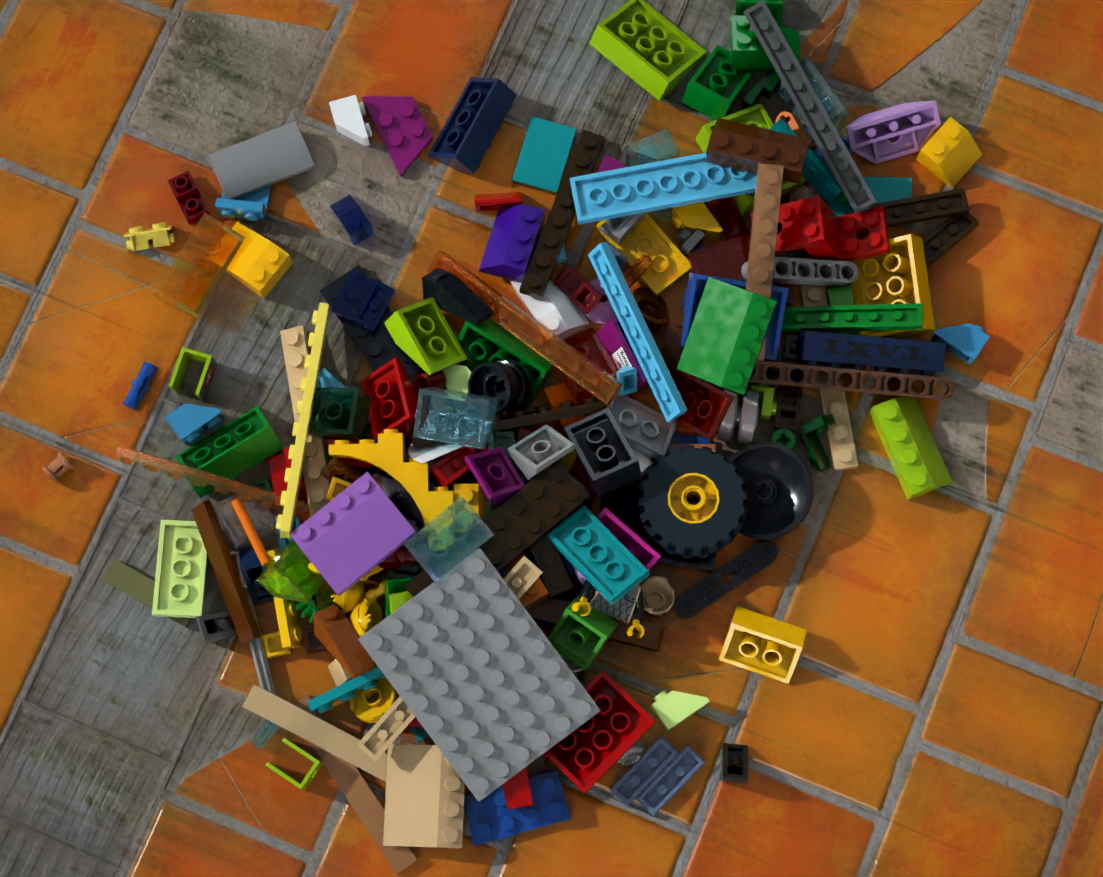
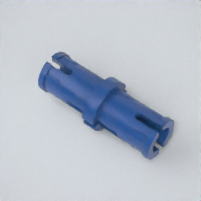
(140, 385)

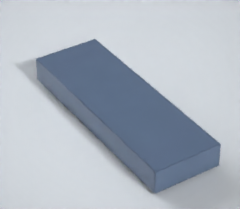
(644, 771)
(670, 780)

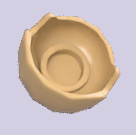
(657, 595)

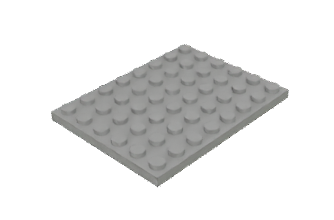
(479, 674)

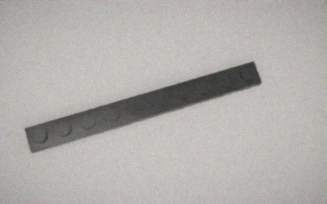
(810, 107)

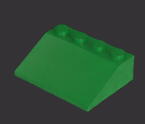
(727, 335)

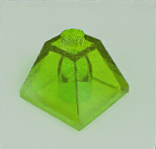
(289, 575)

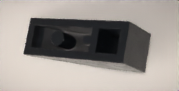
(455, 296)

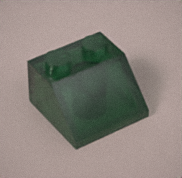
(340, 413)

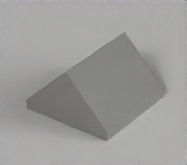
(540, 451)

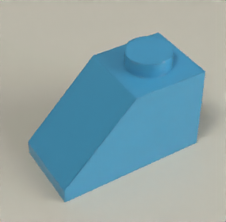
(962, 340)

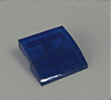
(362, 300)

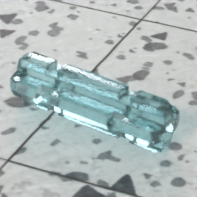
(266, 732)

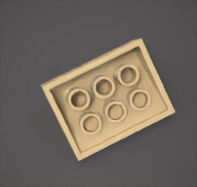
(422, 799)

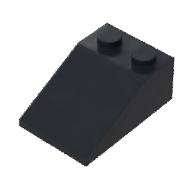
(603, 452)

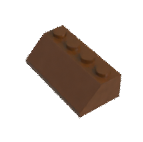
(746, 146)

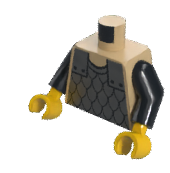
(626, 609)

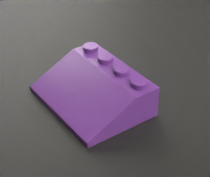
(353, 533)

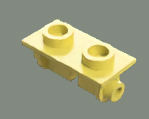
(140, 237)

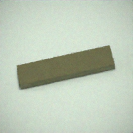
(135, 585)

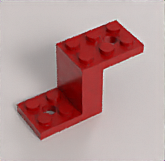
(825, 236)

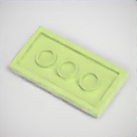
(180, 571)

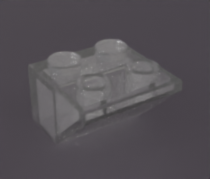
(232, 528)

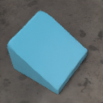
(628, 377)

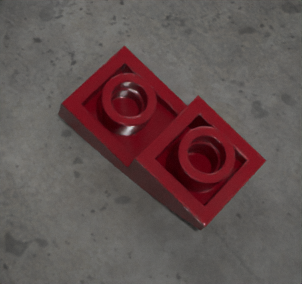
(188, 197)

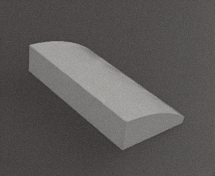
(261, 161)

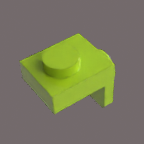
(768, 404)

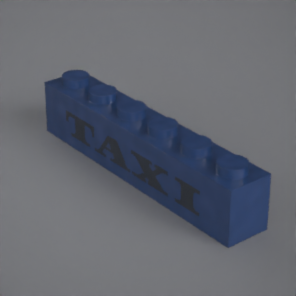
(871, 351)

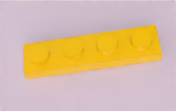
(287, 618)

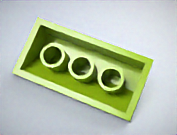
(910, 446)

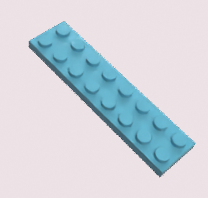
(655, 187)

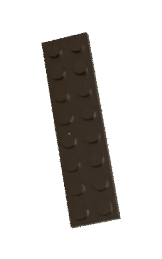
(524, 519)

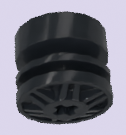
(502, 380)

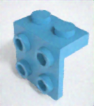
(250, 206)

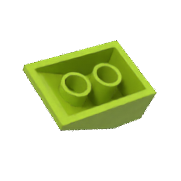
(425, 336)

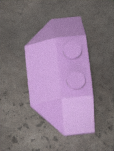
(893, 130)

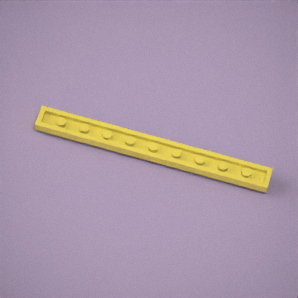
(301, 428)

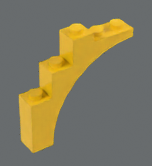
(390, 457)

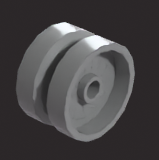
(741, 416)

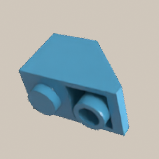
(193, 420)

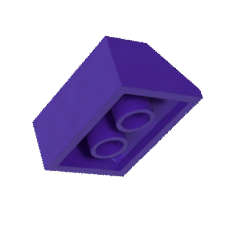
(512, 242)

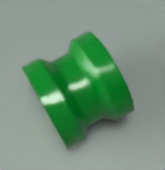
(787, 434)

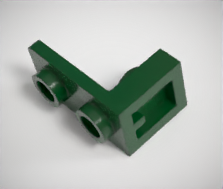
(809, 436)

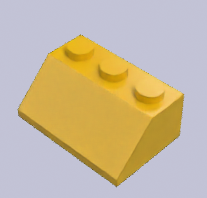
(763, 645)

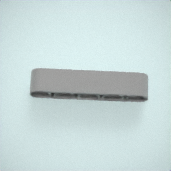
(811, 272)

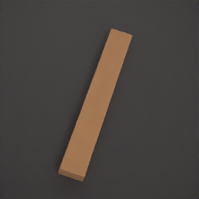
(361, 799)

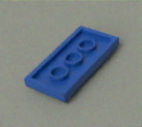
(492, 819)

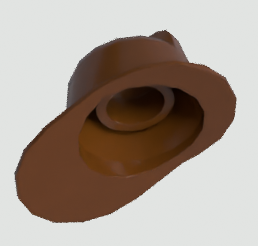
(652, 308)

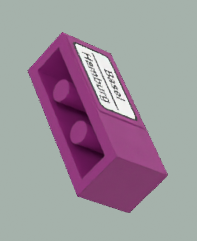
(620, 351)

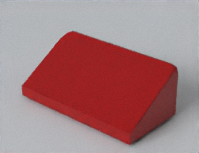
(497, 201)

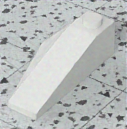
(554, 310)

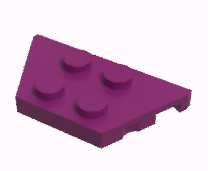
(399, 127)

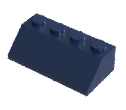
(473, 124)

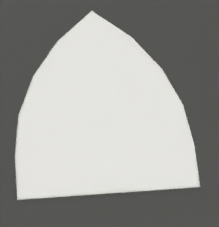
(427, 452)

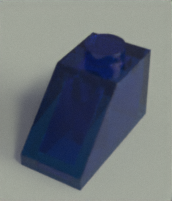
(352, 219)

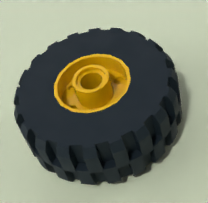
(697, 476)

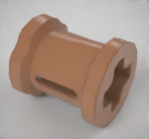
(58, 467)

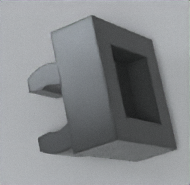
(690, 242)

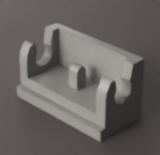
(619, 228)

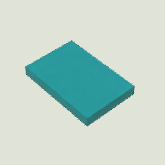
(544, 155)

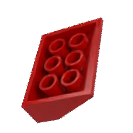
(603, 738)

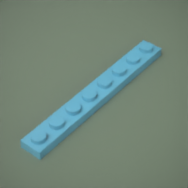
(637, 332)

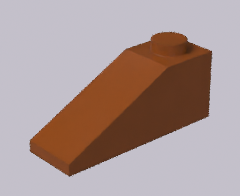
(341, 640)

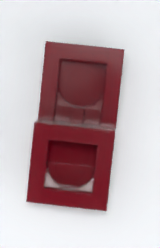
(578, 289)

